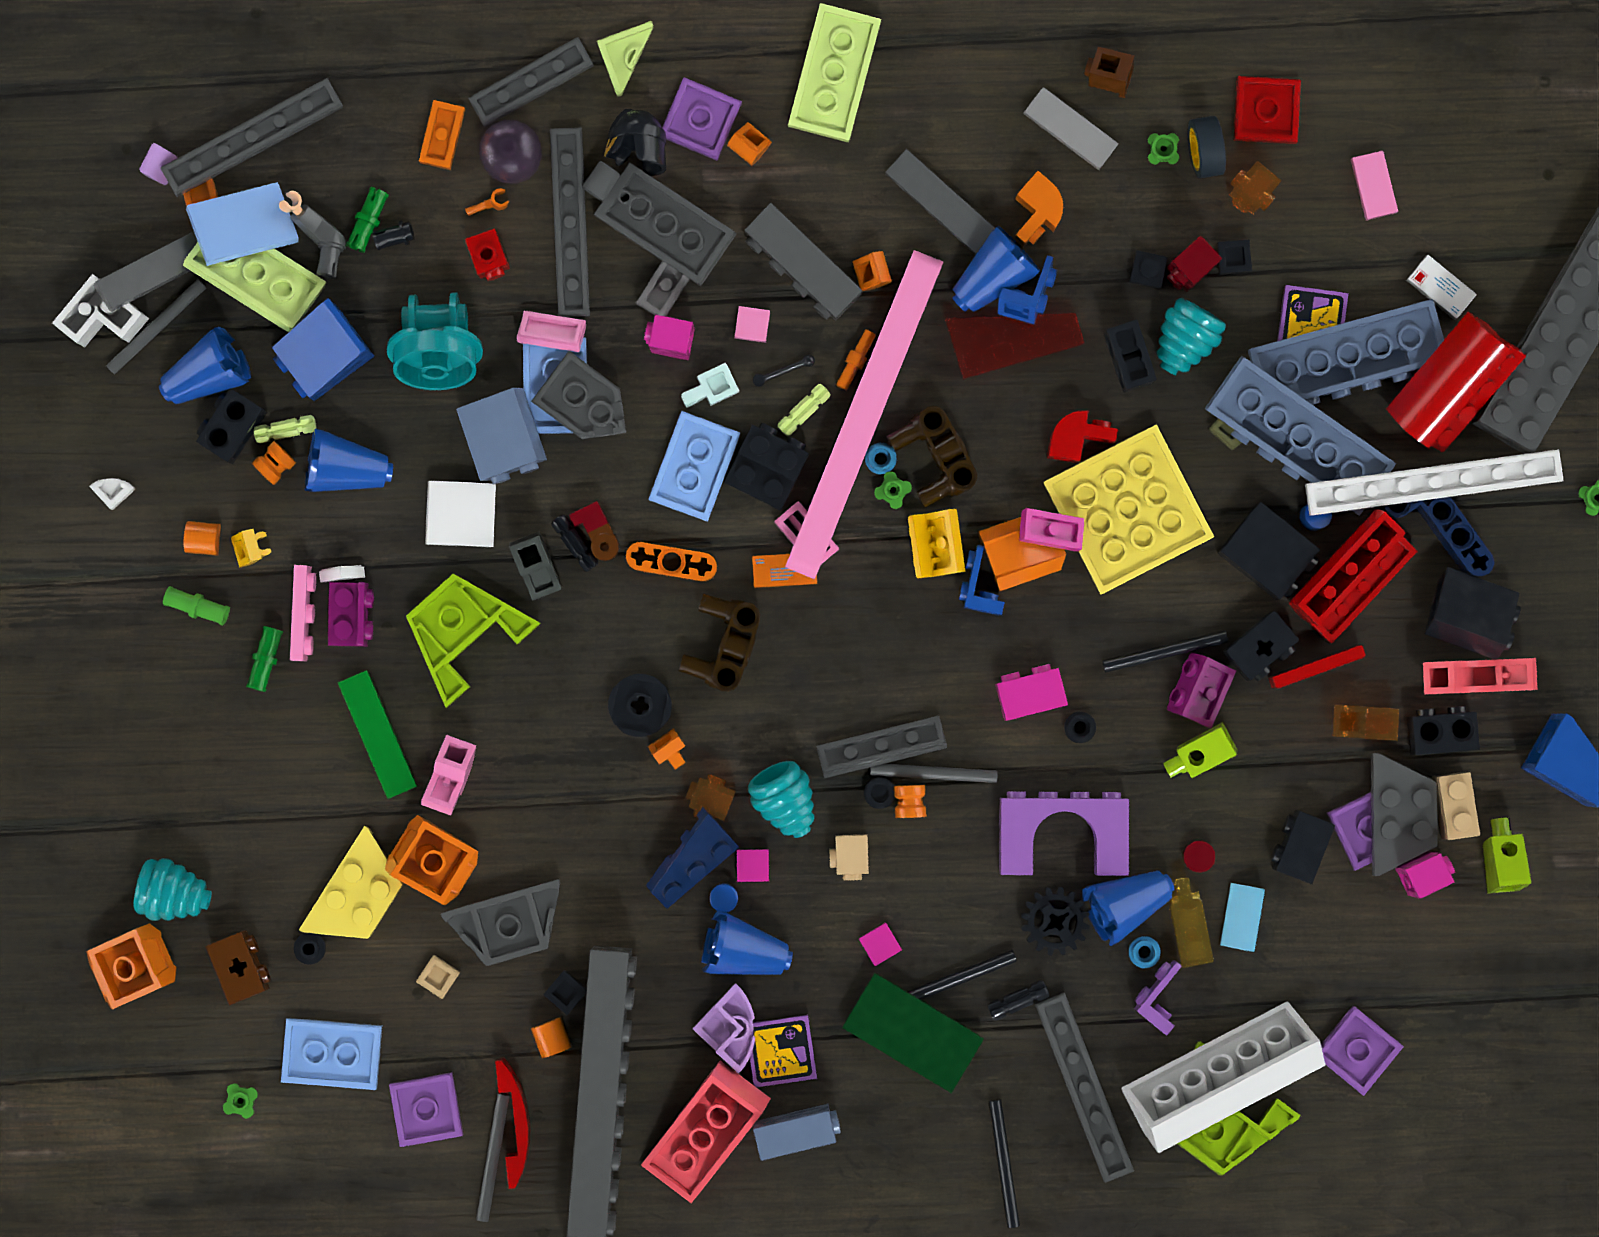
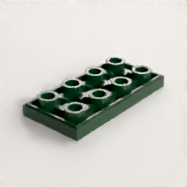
(913, 1032)

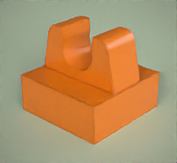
(668, 748)

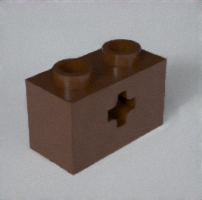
(235, 983)

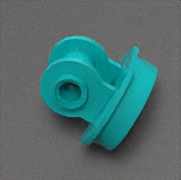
(434, 346)

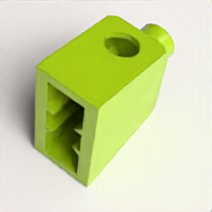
(1214, 744)
(1503, 871)

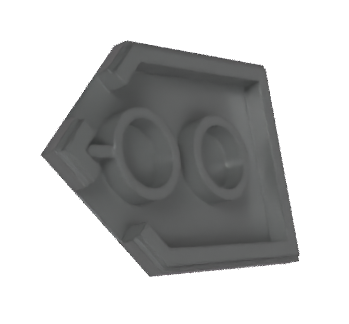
(582, 400)

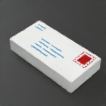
(1441, 286)

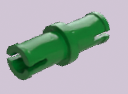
(367, 219)
(264, 659)

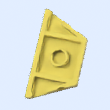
(356, 893)

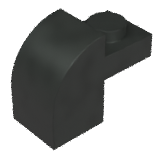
(535, 565)

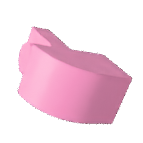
(449, 775)

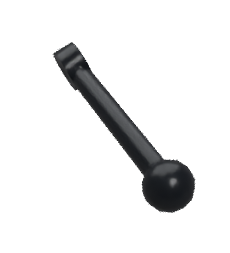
(759, 379)

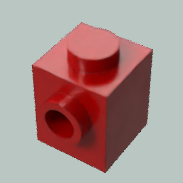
(487, 255)

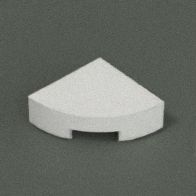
(112, 491)
(341, 573)

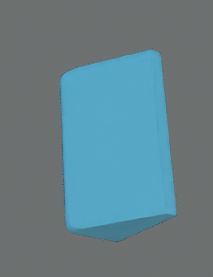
(1242, 917)

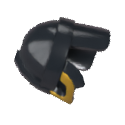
(640, 133)

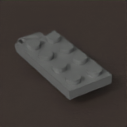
(659, 220)

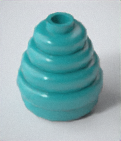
(1187, 336)
(784, 798)
(169, 891)

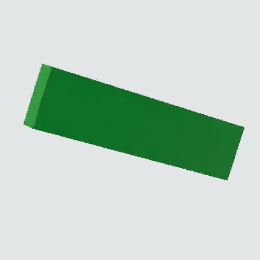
(377, 734)

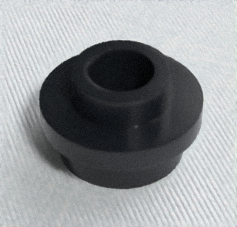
(1087, 720)
(317, 941)

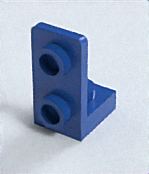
(1025, 307)
(986, 601)

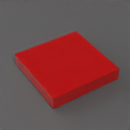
(1267, 110)

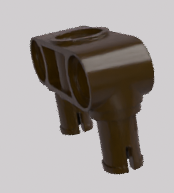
(945, 448)
(734, 647)

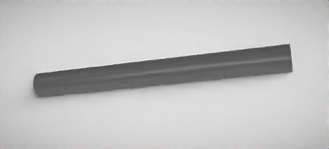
(156, 326)
(931, 772)
(492, 1157)

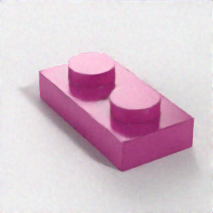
(1051, 529)

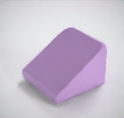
(154, 160)

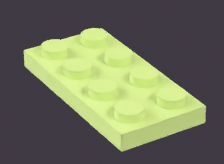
(834, 72)
(264, 283)

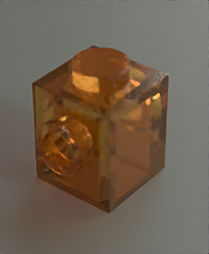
(1254, 188)
(711, 795)

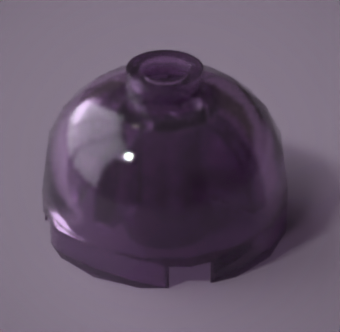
(510, 151)

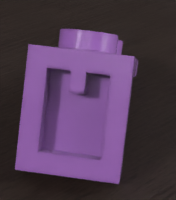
(1157, 1016)

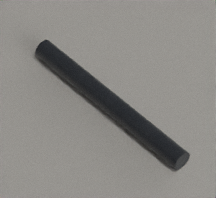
(1165, 651)
(964, 975)
(1004, 1163)

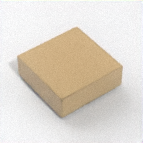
(438, 976)

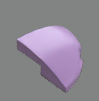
(730, 1028)

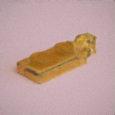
(1190, 926)

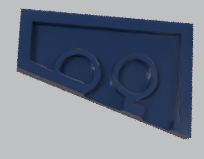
(695, 858)

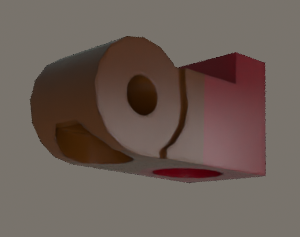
(604, 542)

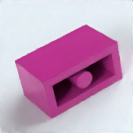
(670, 337)
(1031, 693)
(1425, 874)

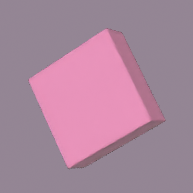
(752, 324)

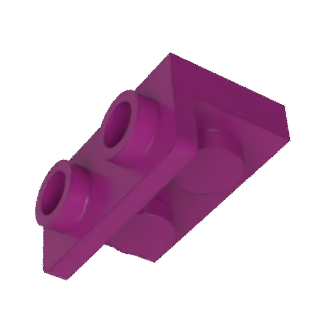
(349, 614)
(1200, 689)

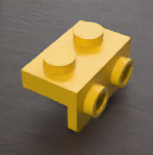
(936, 543)

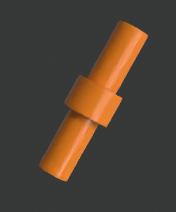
(856, 360)

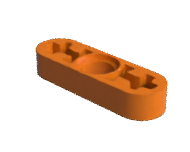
(649, 550)

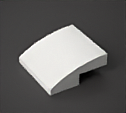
(460, 514)

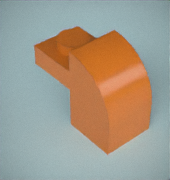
(1045, 204)

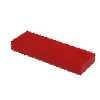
(1317, 667)

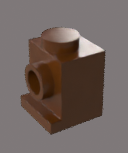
(1110, 70)

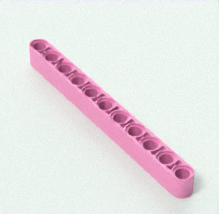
(864, 414)

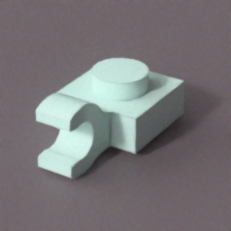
(714, 384)

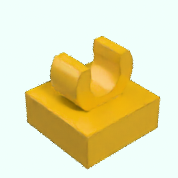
(247, 548)

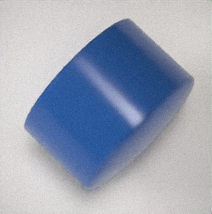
(1314, 522)
(723, 897)

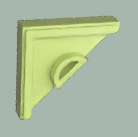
(623, 52)

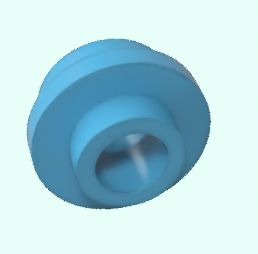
(880, 448)
(1154, 954)

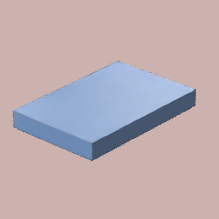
(241, 224)
(537, 367)
(694, 466)
(331, 1053)

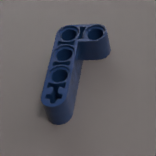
(1443, 529)

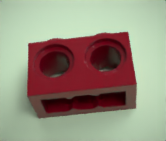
(1192, 264)

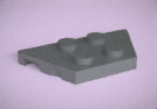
(1400, 814)
(507, 923)

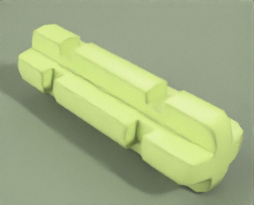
(803, 410)
(284, 429)

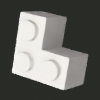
(88, 313)

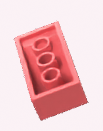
(706, 1131)

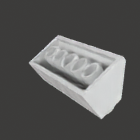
(1224, 1076)

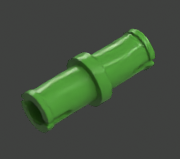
(196, 605)

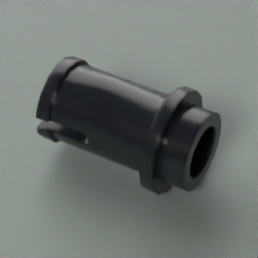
(393, 235)

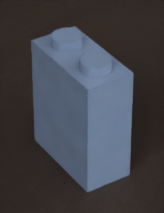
(502, 435)
(796, 1131)

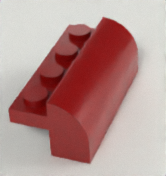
(1455, 383)
(1353, 575)

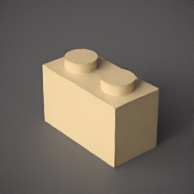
(1456, 806)

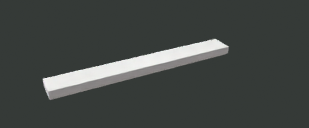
(1434, 482)

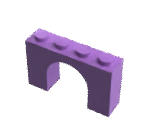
(1105, 815)

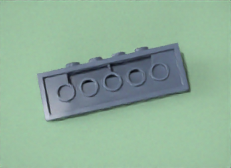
(1353, 353)
(1291, 429)

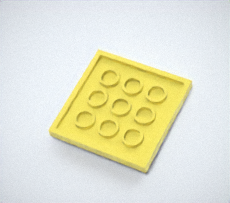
(1131, 507)

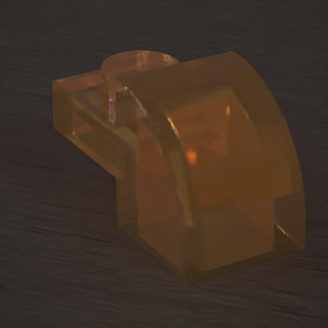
(1366, 722)

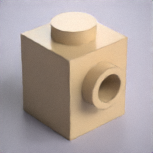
(850, 856)

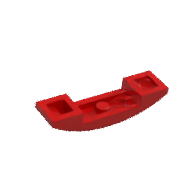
(509, 1082)

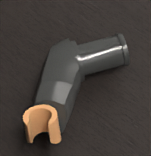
(319, 231)

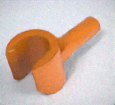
(489, 203)

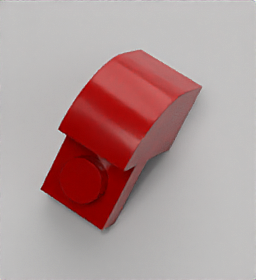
(1069, 434)

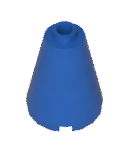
(995, 266)
(206, 369)
(344, 465)
(1126, 903)
(743, 949)

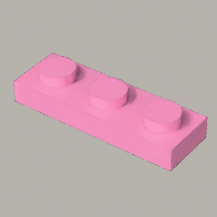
(302, 613)

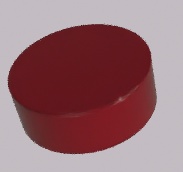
(1199, 856)

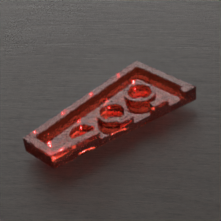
(1001, 342)

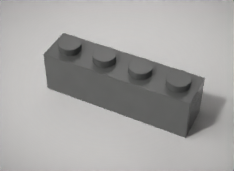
(803, 262)

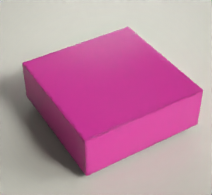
(753, 865)
(880, 944)

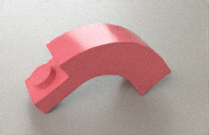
(1480, 676)

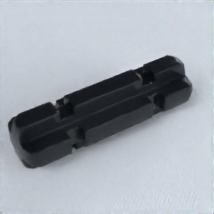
(574, 543)
(1018, 1000)

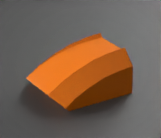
(1017, 561)
(431, 860)
(132, 965)

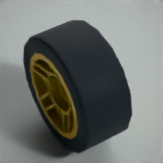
(1206, 147)

